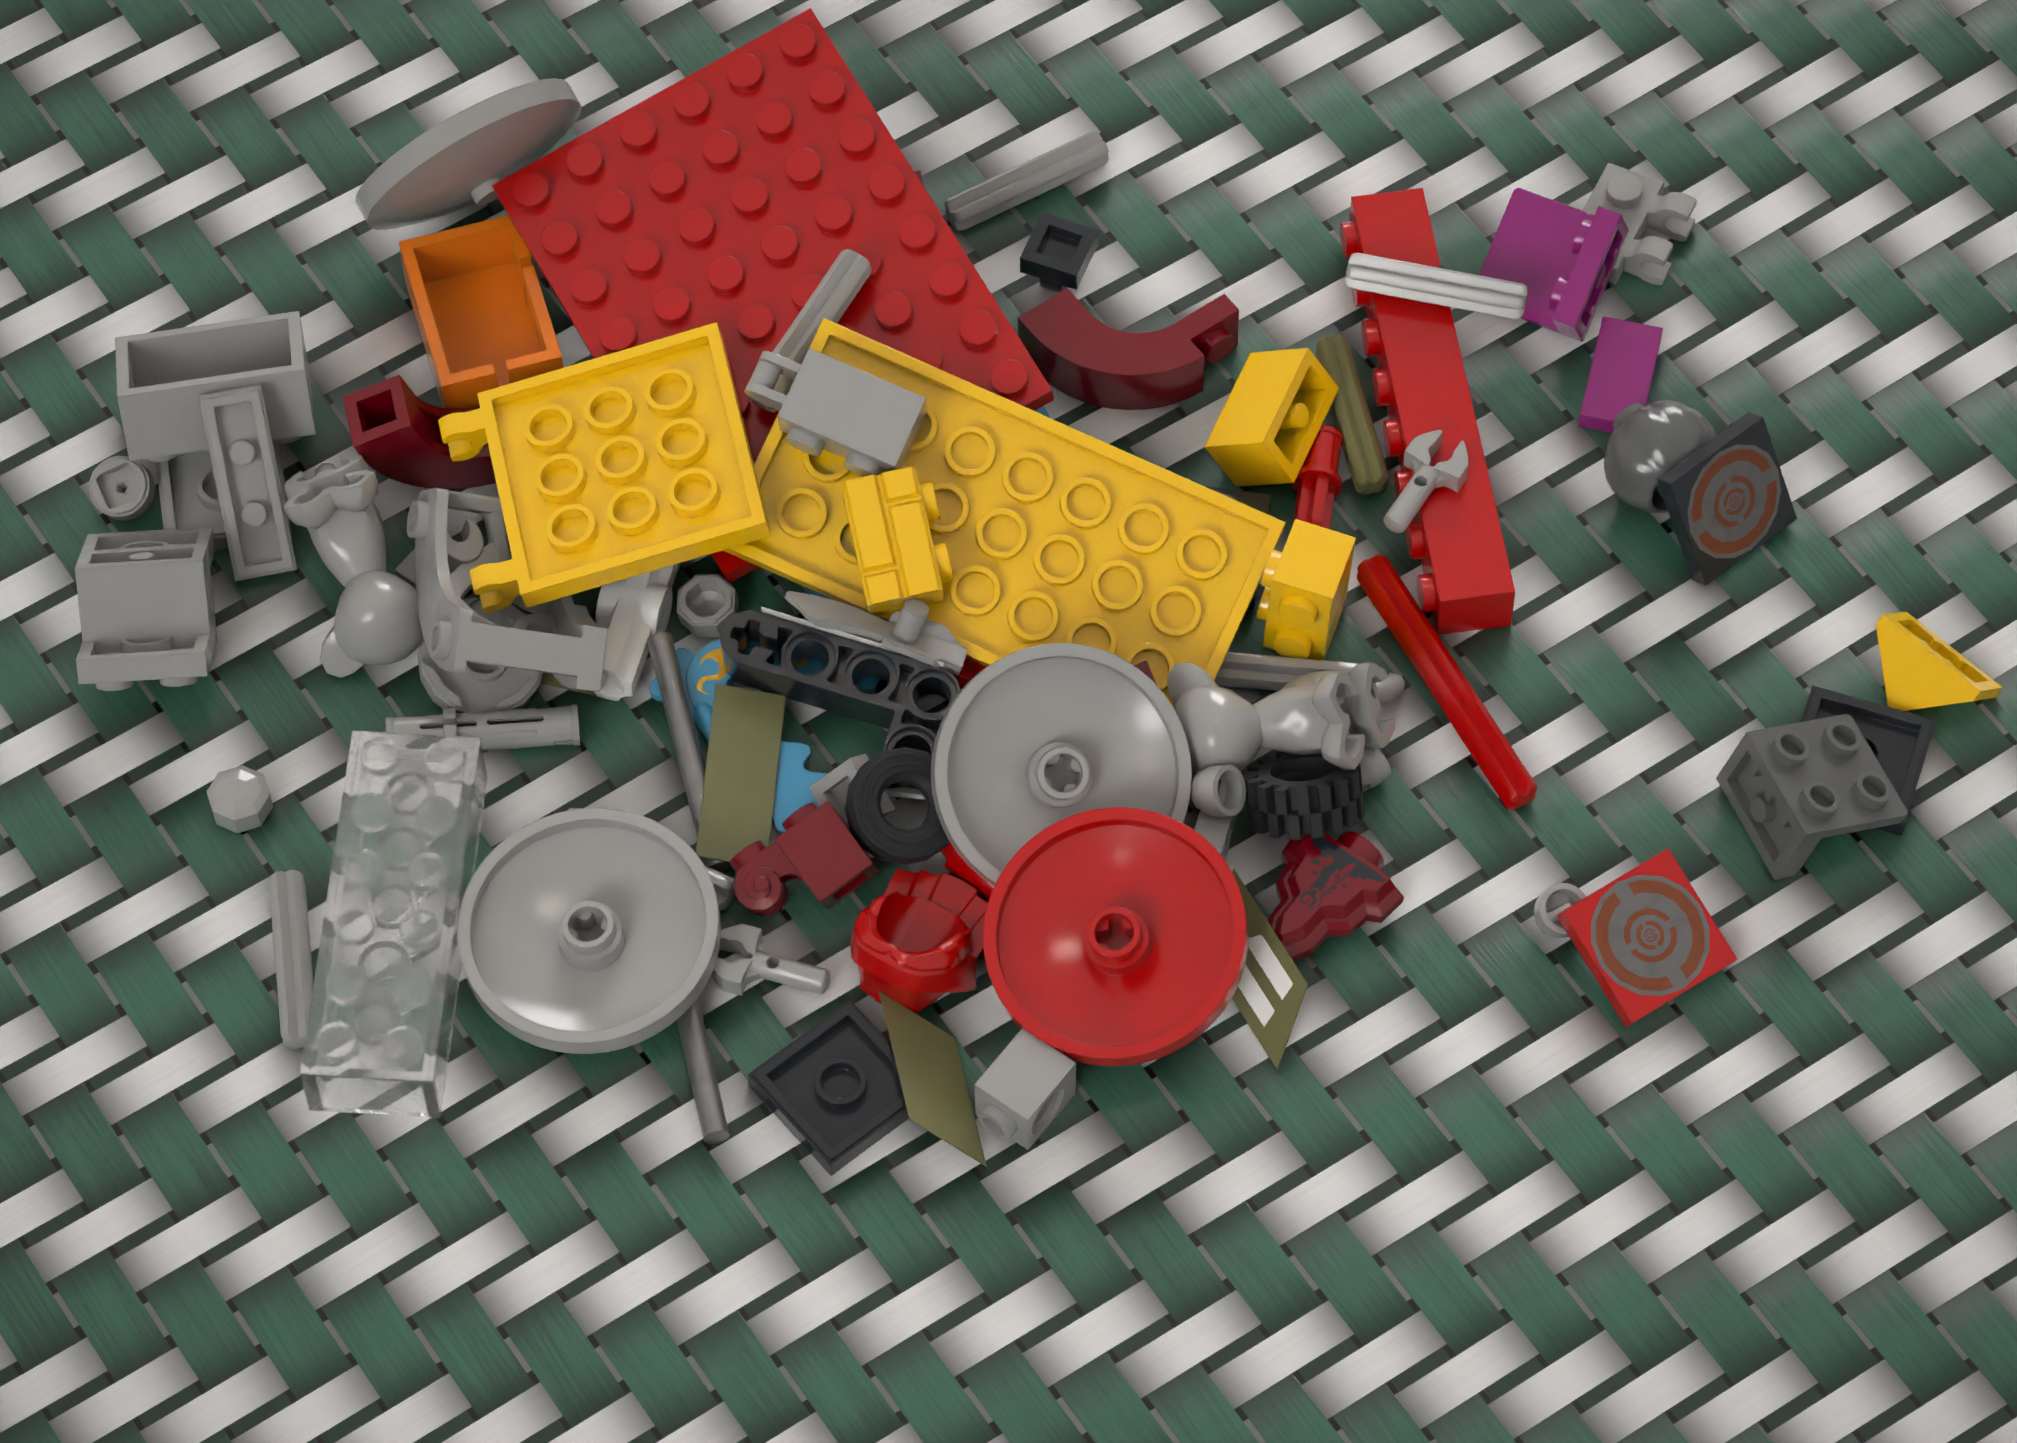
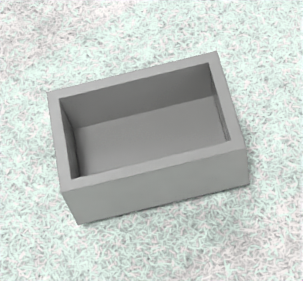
(169, 369)

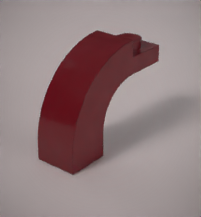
(1125, 367)
(404, 441)

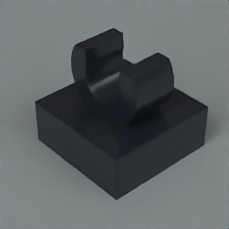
(1059, 252)

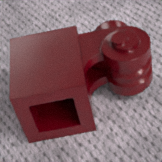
(811, 849)

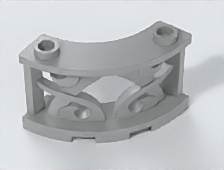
(552, 640)

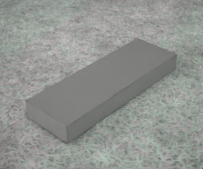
(247, 482)

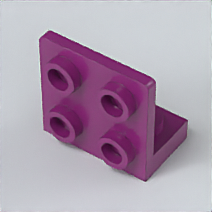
(1558, 256)

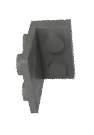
(1806, 786)

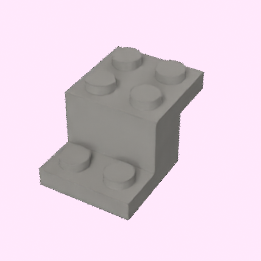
(146, 607)

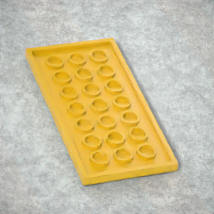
(1038, 524)

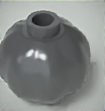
(1647, 445)

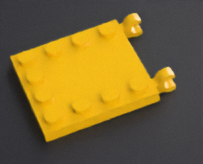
(613, 468)

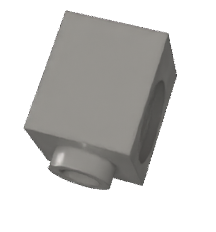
(1024, 1090)

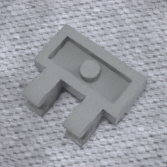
(1643, 206)

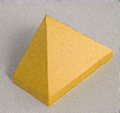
(1924, 669)

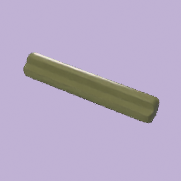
(1353, 416)

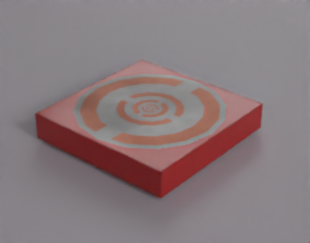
(1646, 937)

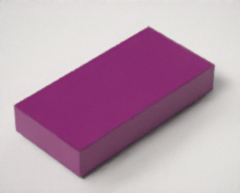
(1619, 371)

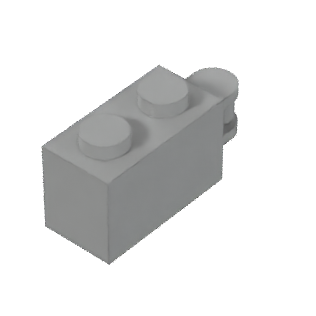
(840, 411)

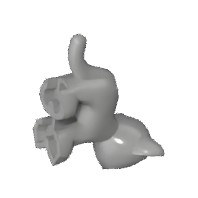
(376, 610)
(1312, 714)

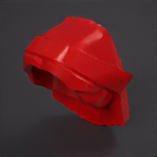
(919, 939)

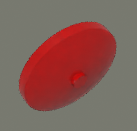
(1116, 936)

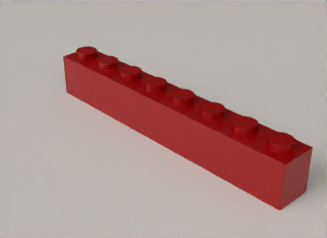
(1425, 391)

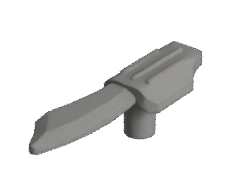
(904, 633)

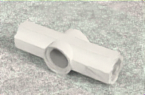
(632, 613)

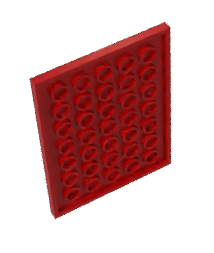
(734, 208)

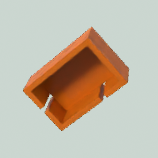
(474, 312)

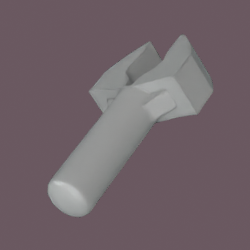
(1425, 478)
(758, 964)

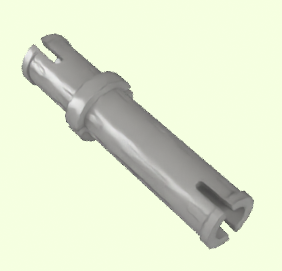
(498, 728)

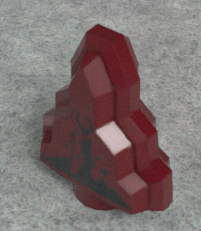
(1330, 891)

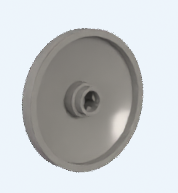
(468, 154)
(1052, 739)
(589, 930)

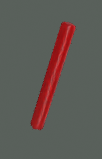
(1446, 682)

